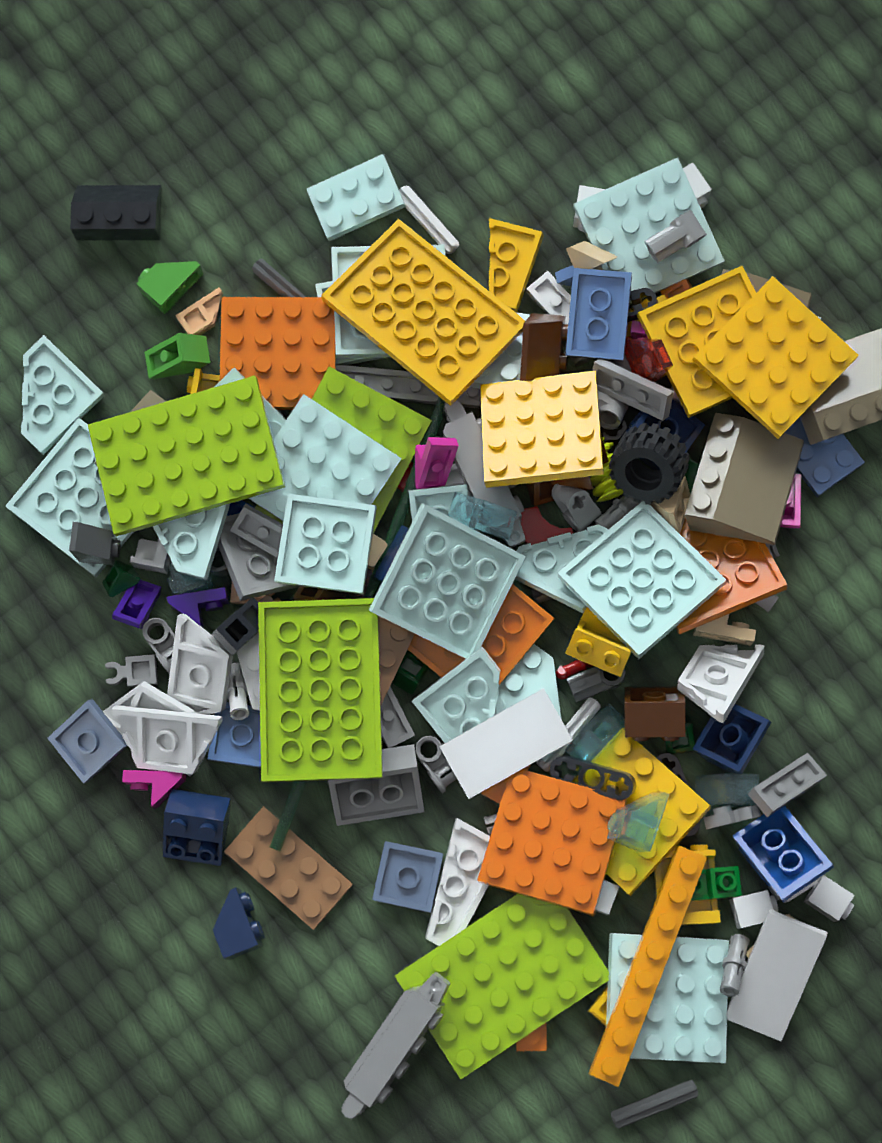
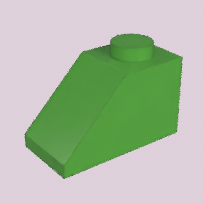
(168, 282)
(177, 356)

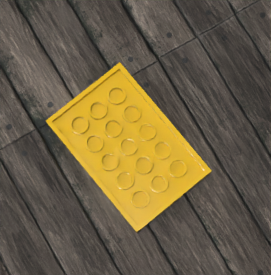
(424, 311)

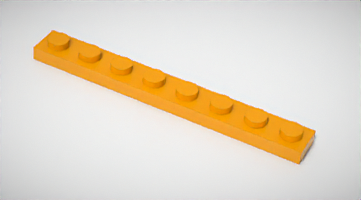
(647, 966)

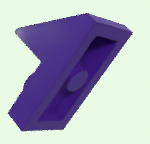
(193, 602)
(137, 604)

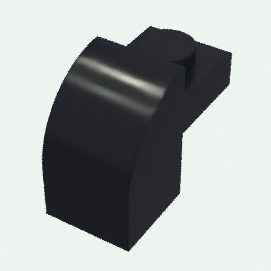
(238, 627)

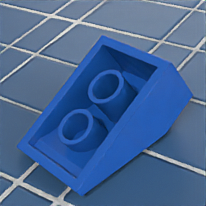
(782, 853)

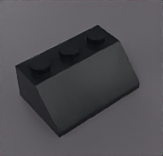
(116, 212)

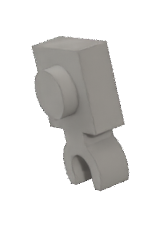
(135, 671)
(725, 816)

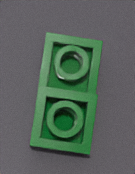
(718, 883)

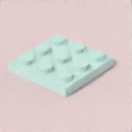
(325, 543)

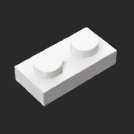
(550, 296)

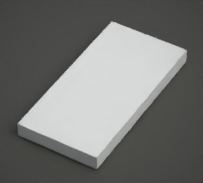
(506, 743)
(776, 974)

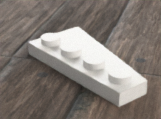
(458, 886)

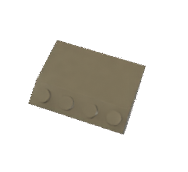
(853, 397)
(743, 480)

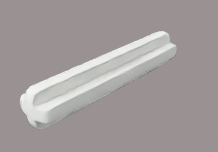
(428, 220)
(574, 726)

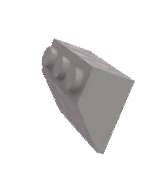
(383, 797)

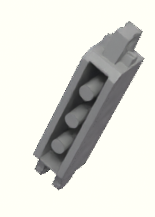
(471, 467)
(393, 1044)

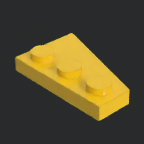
(511, 260)

